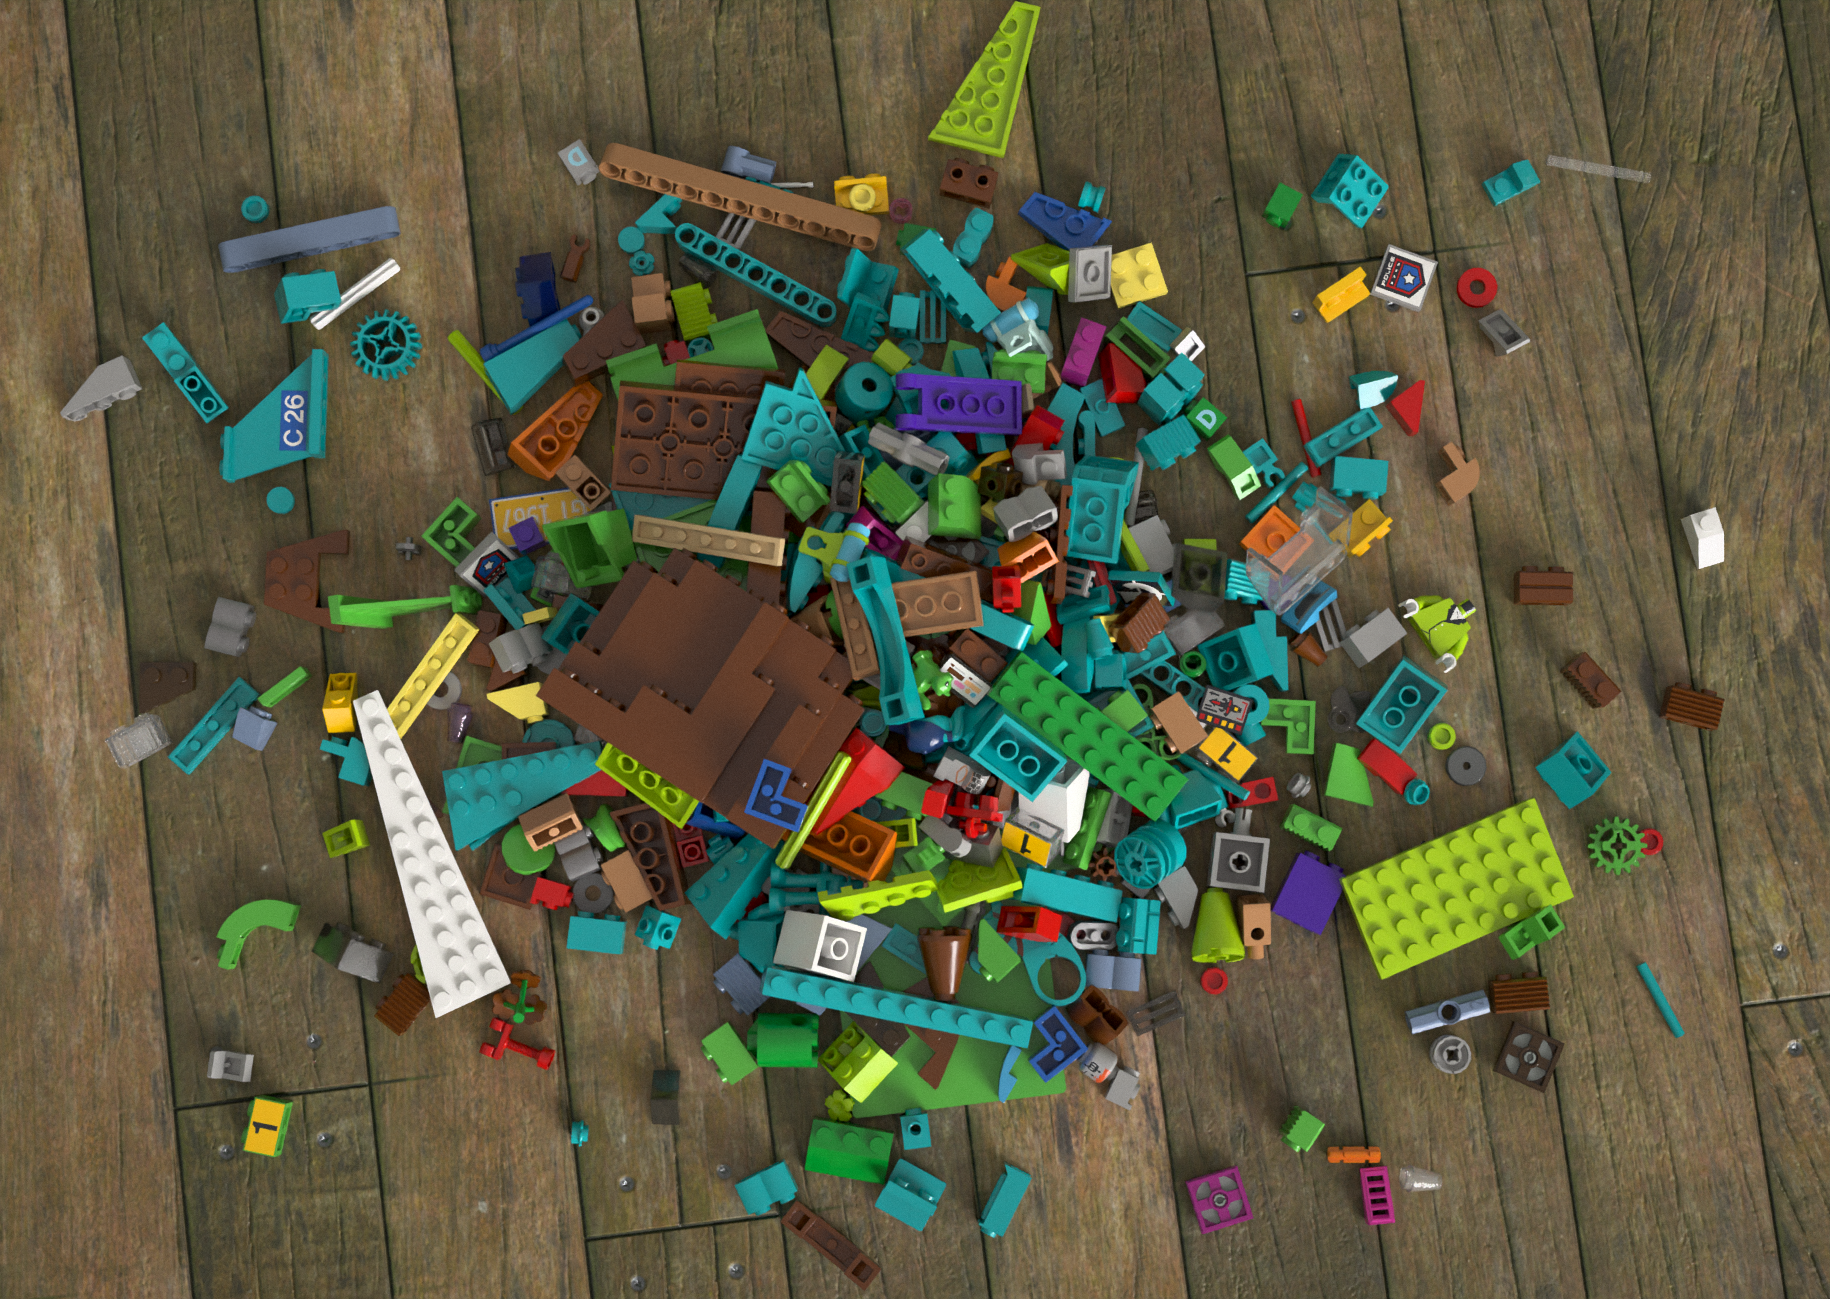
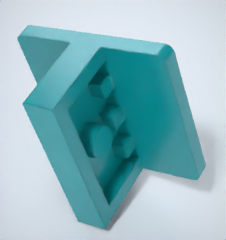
(910, 1194)

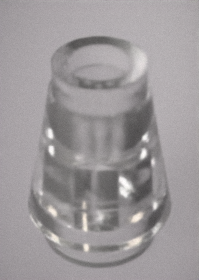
(1419, 1179)

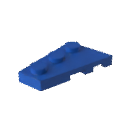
(1062, 224)

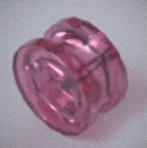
(899, 219)

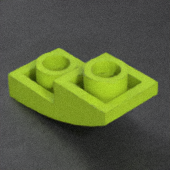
(826, 370)

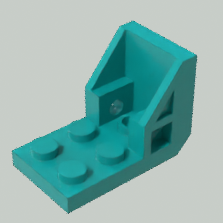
(1097, 507)

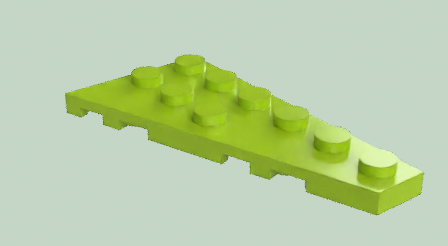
(988, 97)

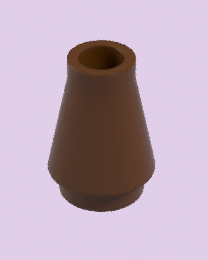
(1307, 647)

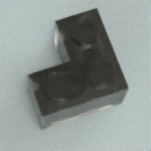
(351, 953)

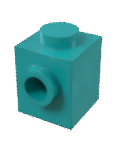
(919, 1138)

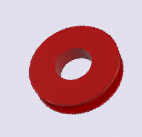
(1488, 282)

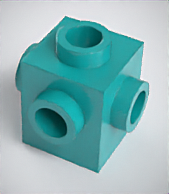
(657, 928)

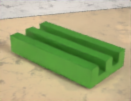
(285, 687)

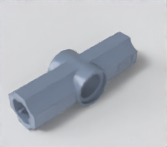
(1463, 1007)

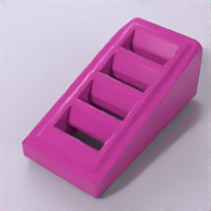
(1371, 1219)

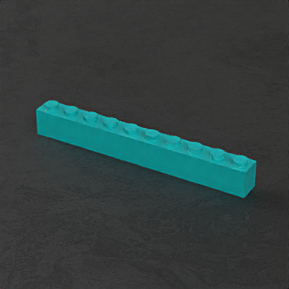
(895, 1006)

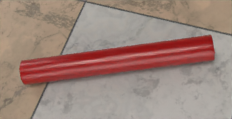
(1304, 434)

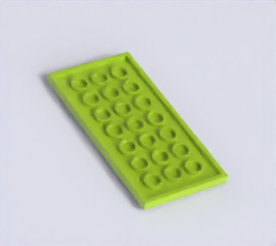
(1456, 888)

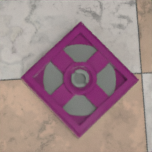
(1219, 1199)

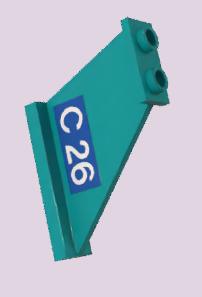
(282, 426)

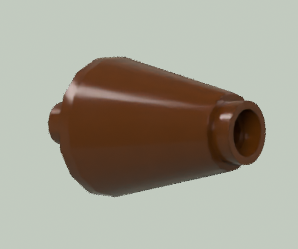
(944, 958)

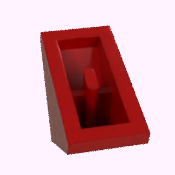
(1407, 408)

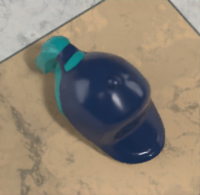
(931, 733)

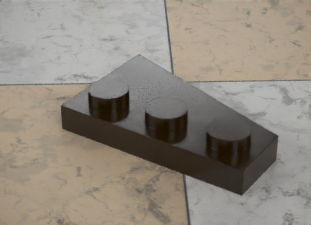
(886, 1033)

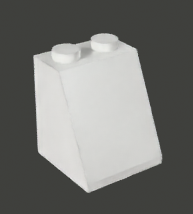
(1062, 799)
(820, 945)

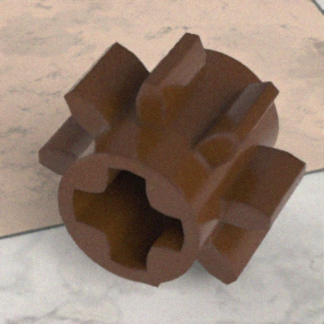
(1098, 858)

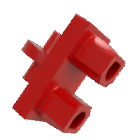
(964, 808)

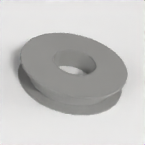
(452, 696)

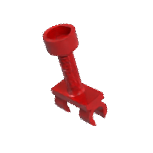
(543, 1057)

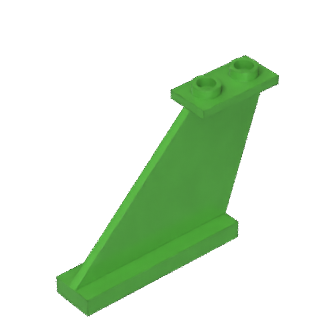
(379, 613)

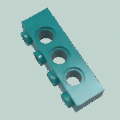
(943, 442)

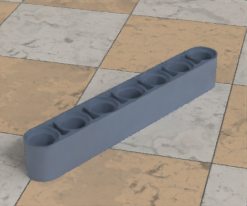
(309, 239)

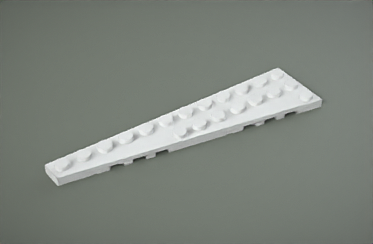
(445, 921)

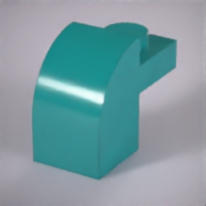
(355, 764)

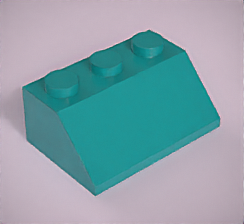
(1016, 753)

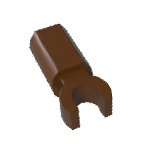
(574, 260)

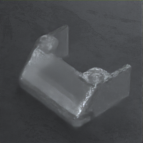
(1305, 557)

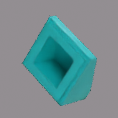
(520, 573)

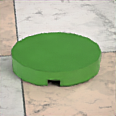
(520, 855)

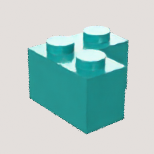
(303, 294)

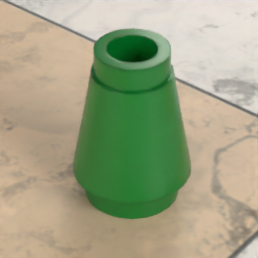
(1195, 660)

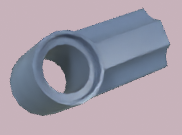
(742, 164)

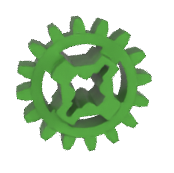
(1616, 858)

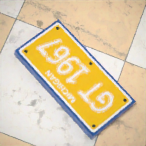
(543, 506)

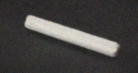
(357, 292)

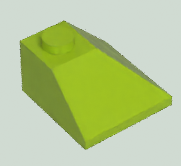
(1046, 264)

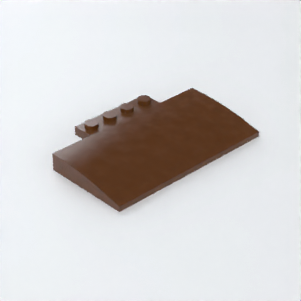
(690, 432)

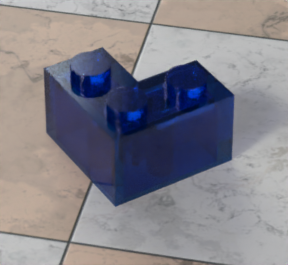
(537, 287)

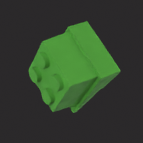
(593, 546)

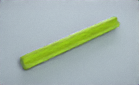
(815, 807)

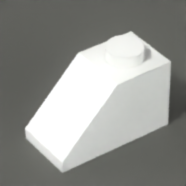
(1705, 537)

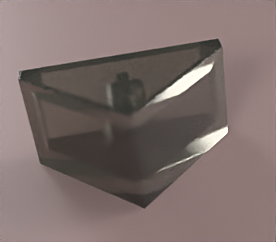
(666, 1097)

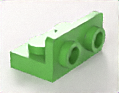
(1023, 367)
(798, 489)

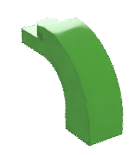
(239, 924)

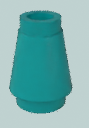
(1098, 641)

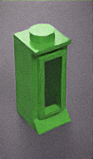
(1125, 327)

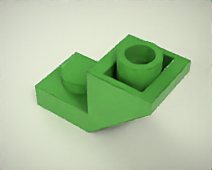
(1235, 466)

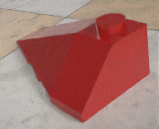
(868, 773)

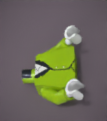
(1440, 625)

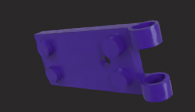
(973, 404)

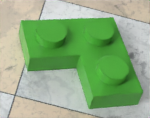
(1299, 720)

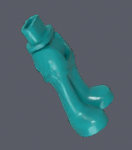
(822, 881)

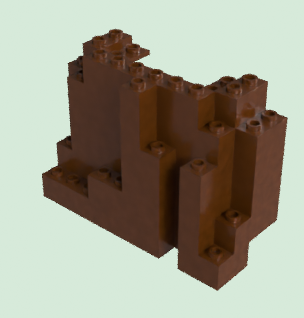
(708, 686)

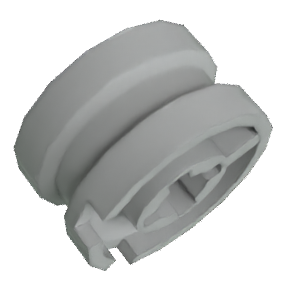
(1439, 1057)

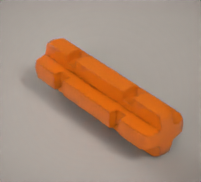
(1353, 1154)

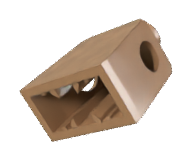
(1253, 913)

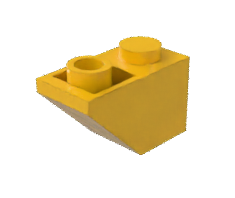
(338, 703)

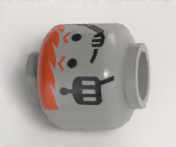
(1098, 1062)

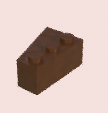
(609, 338)

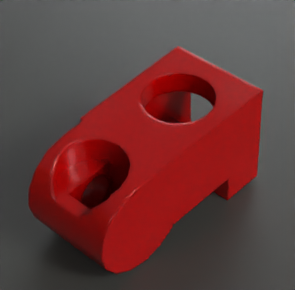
(1260, 792)

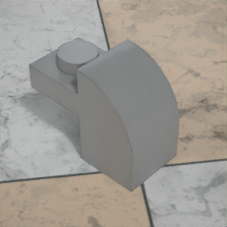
(1038, 464)

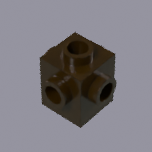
(1000, 481)

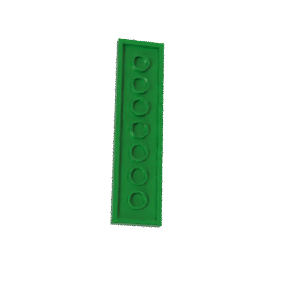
(1087, 736)

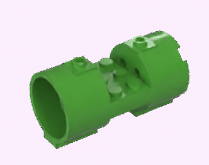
(735, 342)

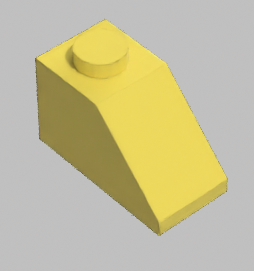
(521, 702)

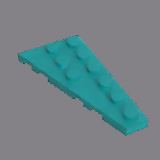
(501, 790)

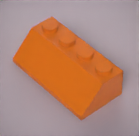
(853, 847)

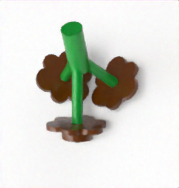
(523, 1007)

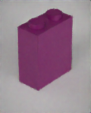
(1082, 352)

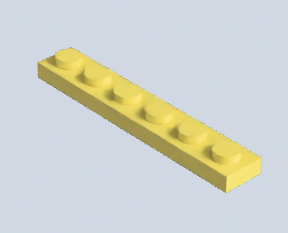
(431, 672)

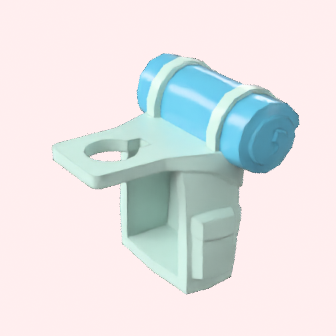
(1018, 330)

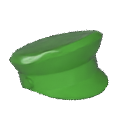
(606, 828)

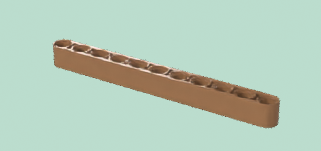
(740, 197)

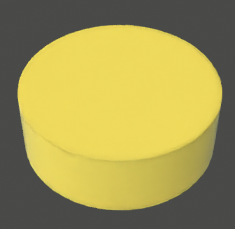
(862, 197)

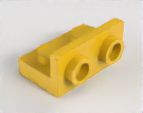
(879, 185)
(1341, 295)
(1366, 524)

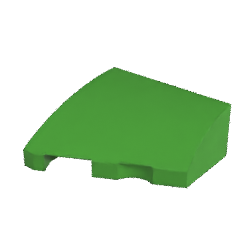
(1347, 776)

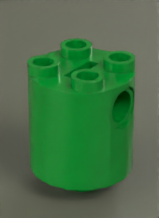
(785, 1040)

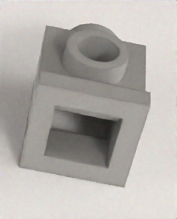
(1123, 1087)

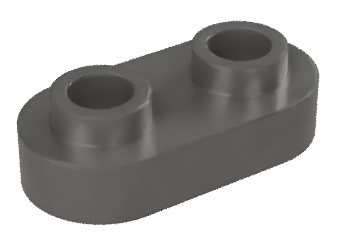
(1091, 935)

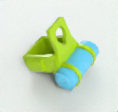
(839, 551)

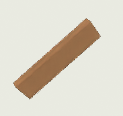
(855, 631)

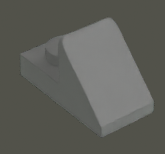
(1503, 332)

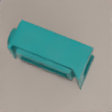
(1004, 1201)

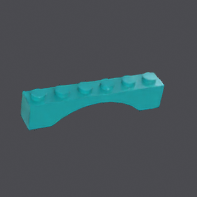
(898, 686)

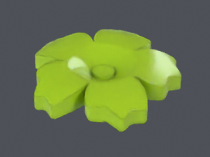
(839, 1106)

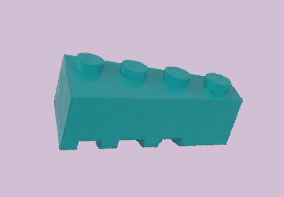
(732, 883)

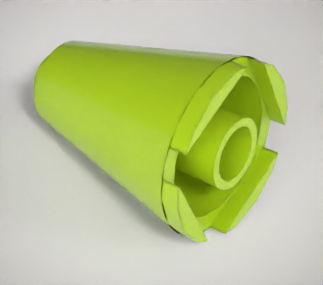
(1217, 930)

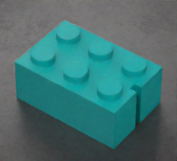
(1168, 393)

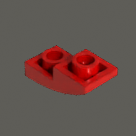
(1387, 766)
(690, 845)

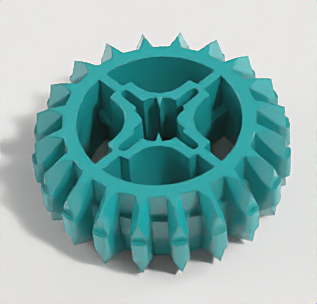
(388, 335)

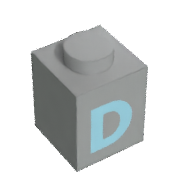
(579, 163)

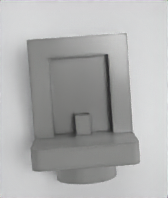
(230, 1065)

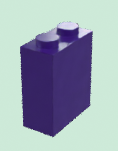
(1308, 892)

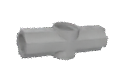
(908, 449)

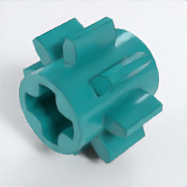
(719, 847)

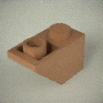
(583, 483)

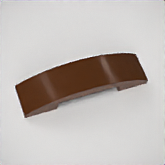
(831, 1244)

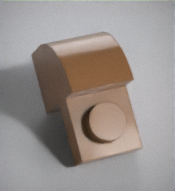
(1463, 475)

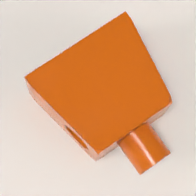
(1030, 553)

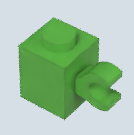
(924, 856)

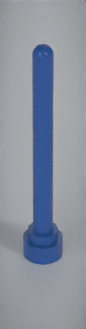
(490, 351)

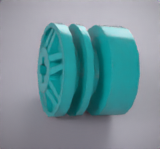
(1150, 854)

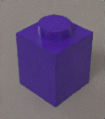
(528, 536)

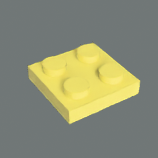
(1136, 276)

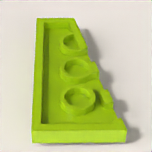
(877, 895)

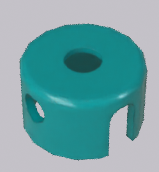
(854, 400)

